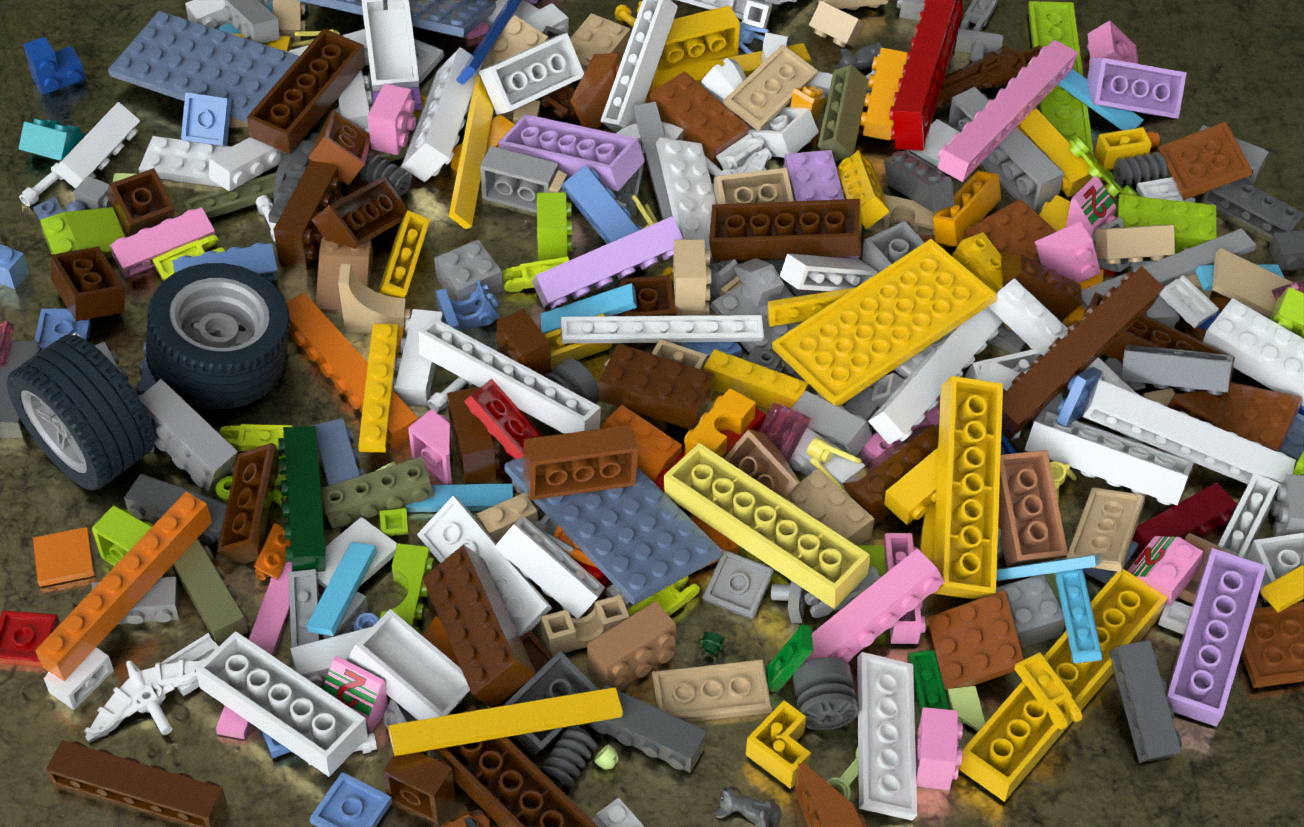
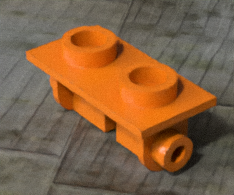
(272, 555)

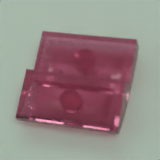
(784, 428)

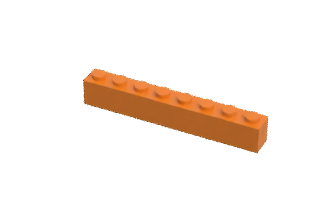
(342, 363)
(124, 586)

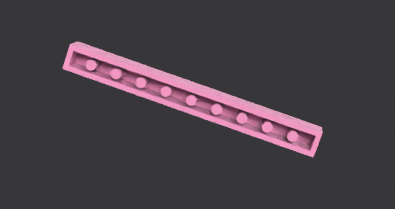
(1006, 110)

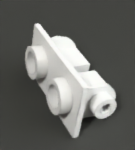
(739, 152)

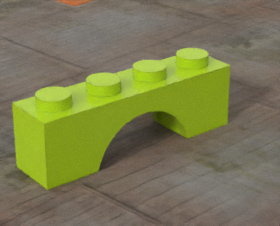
(408, 569)

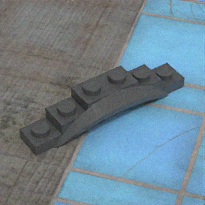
(289, 173)

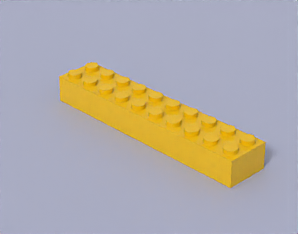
(1021, 728)

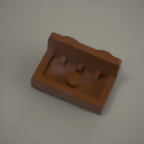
(560, 103)

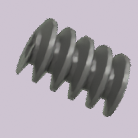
(377, 167)
(1140, 168)
(569, 756)

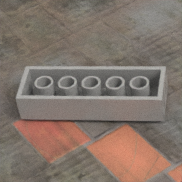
(1020, 164)

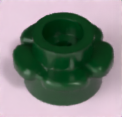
(712, 643)

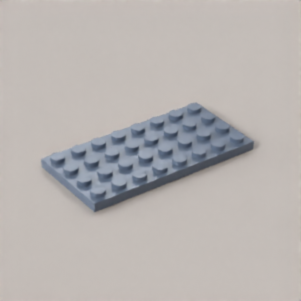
(442, 16)
(193, 58)
(629, 534)

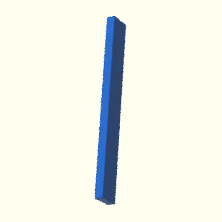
(488, 41)

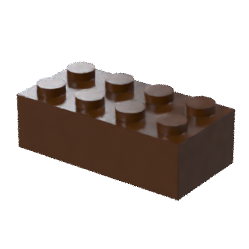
(295, 231)
(656, 386)

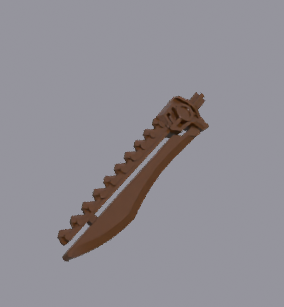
(989, 72)

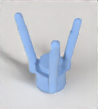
(747, 35)

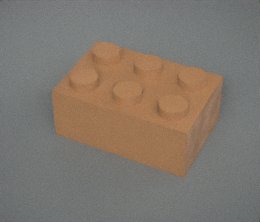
(632, 648)

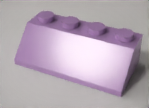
(1136, 87)

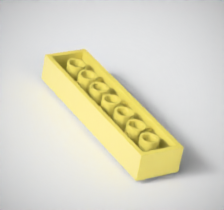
(767, 525)

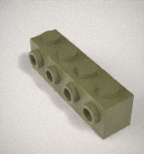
(843, 112)
(376, 492)
(209, 594)

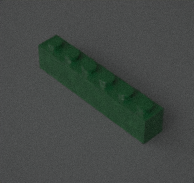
(303, 499)

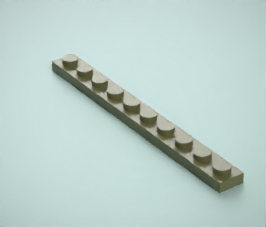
(226, 201)

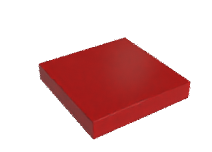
(22, 634)

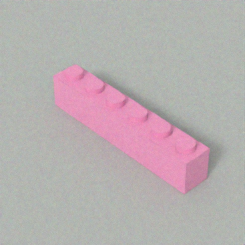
(876, 608)

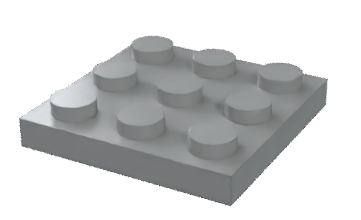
(740, 303)

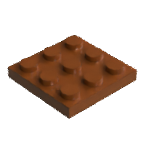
(1205, 160)
(1013, 229)
(1259, 414)
(976, 641)
(1275, 646)

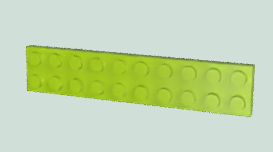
(1063, 110)

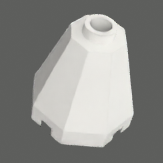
(723, 79)

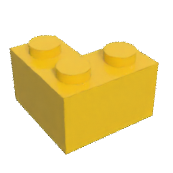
(775, 743)

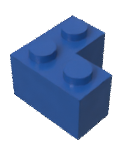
(50, 68)

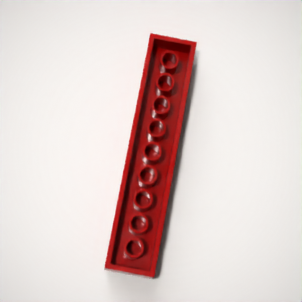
(924, 73)

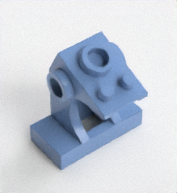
(480, 301)

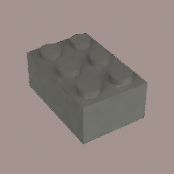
(553, 680)

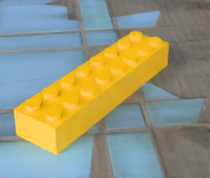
(968, 487)

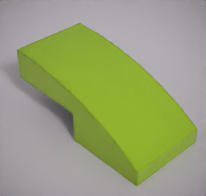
(394, 521)

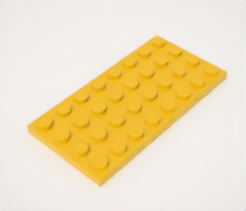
(883, 322)

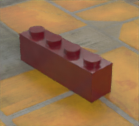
(1194, 515)

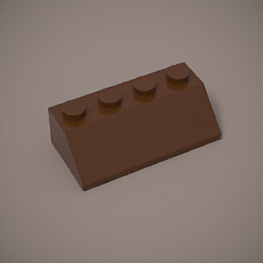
(362, 214)
(871, 482)
(249, 504)

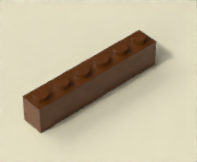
(136, 784)

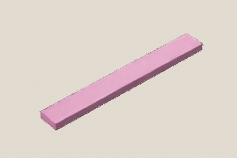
(266, 635)

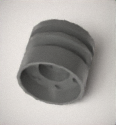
(575, 378)
(825, 693)

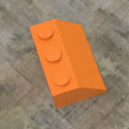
(655, 447)

